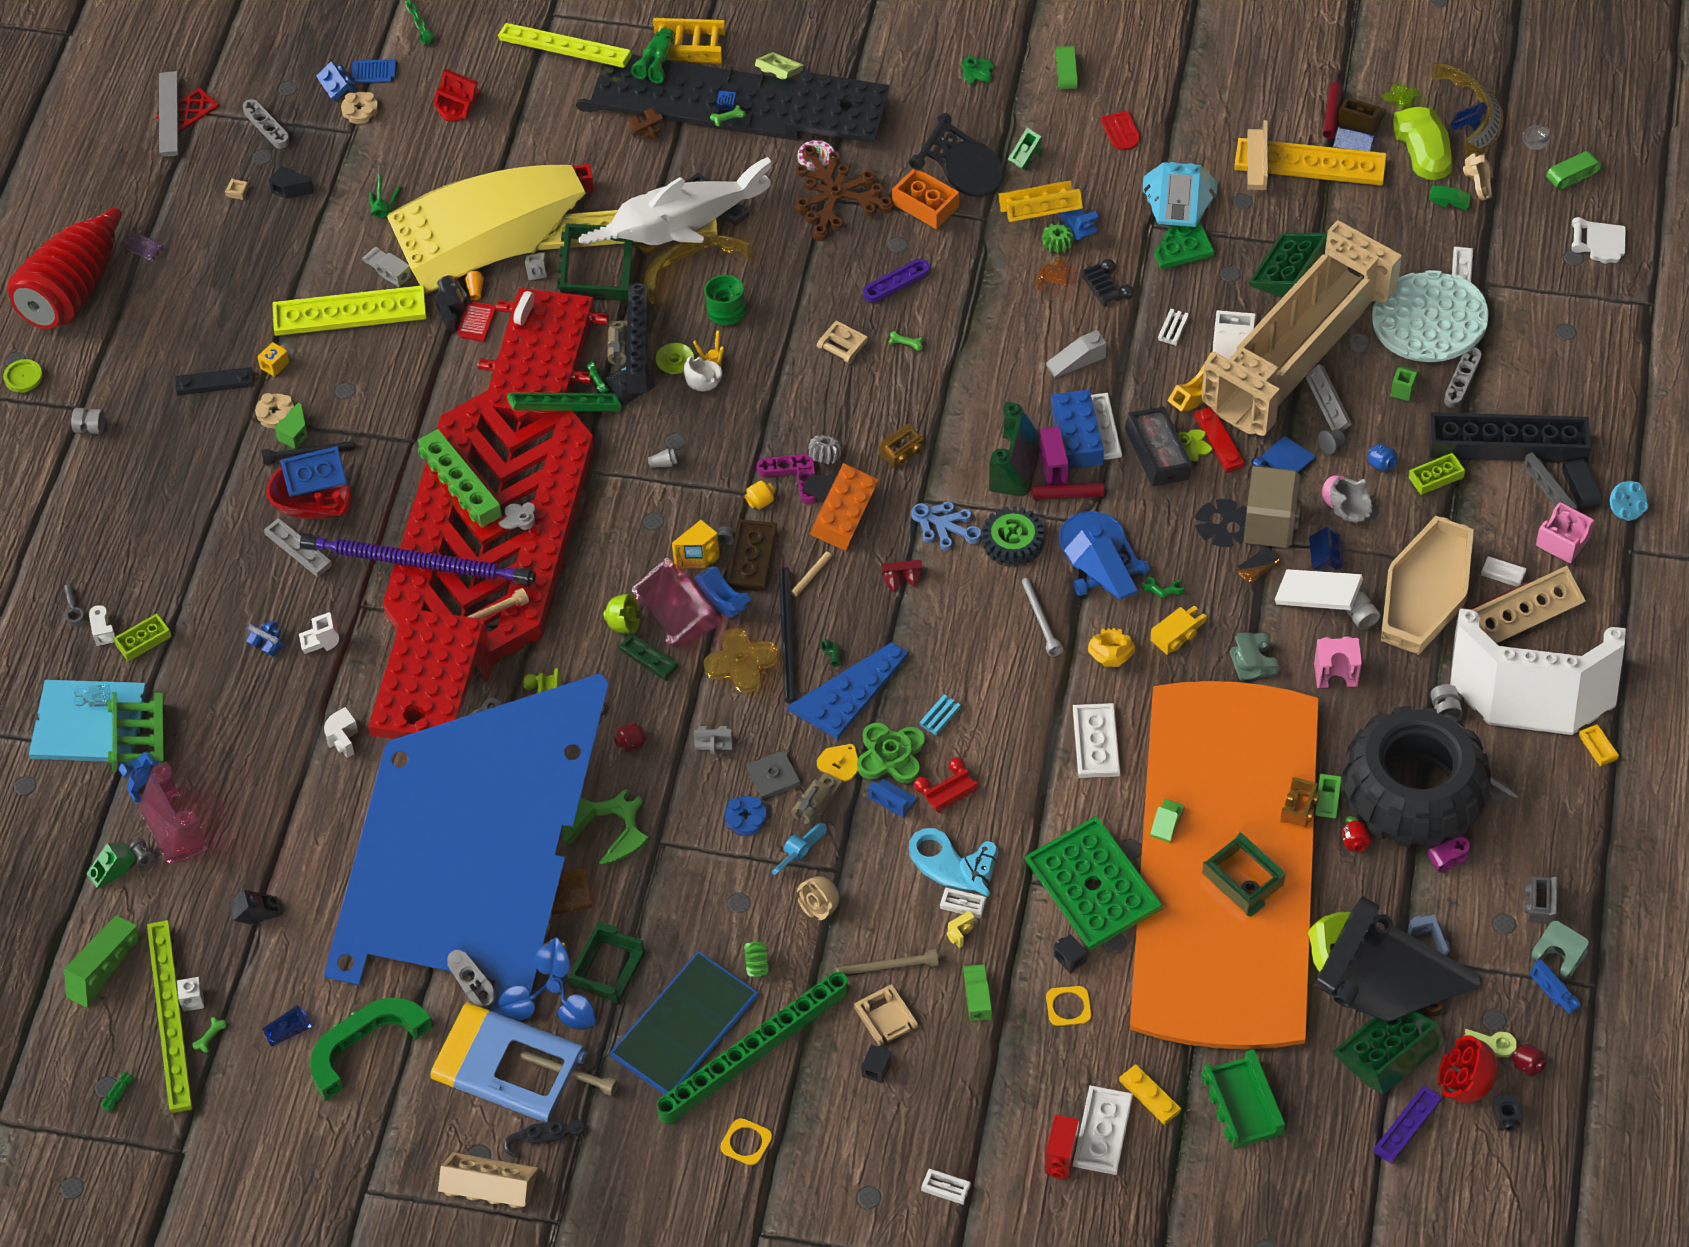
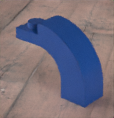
(1080, 223)
(720, 593)

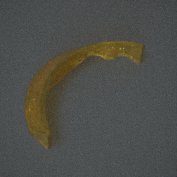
(683, 249)

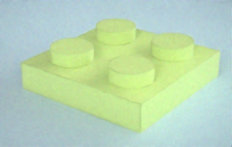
(779, 65)

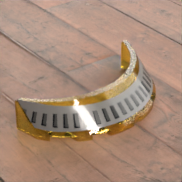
(1493, 117)

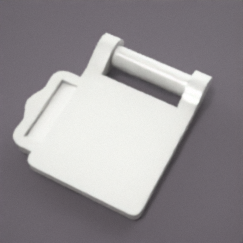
(1603, 240)

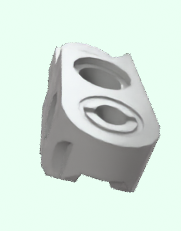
(460, 966)

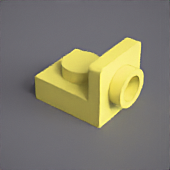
(959, 926)

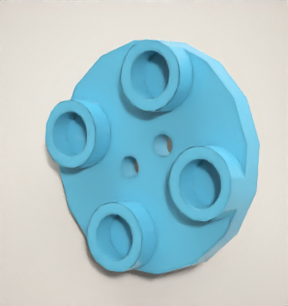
(1636, 497)

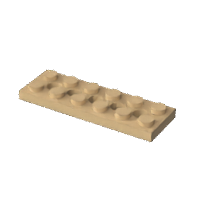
(1528, 595)

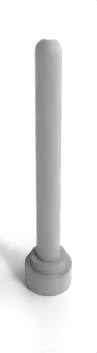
(1053, 645)

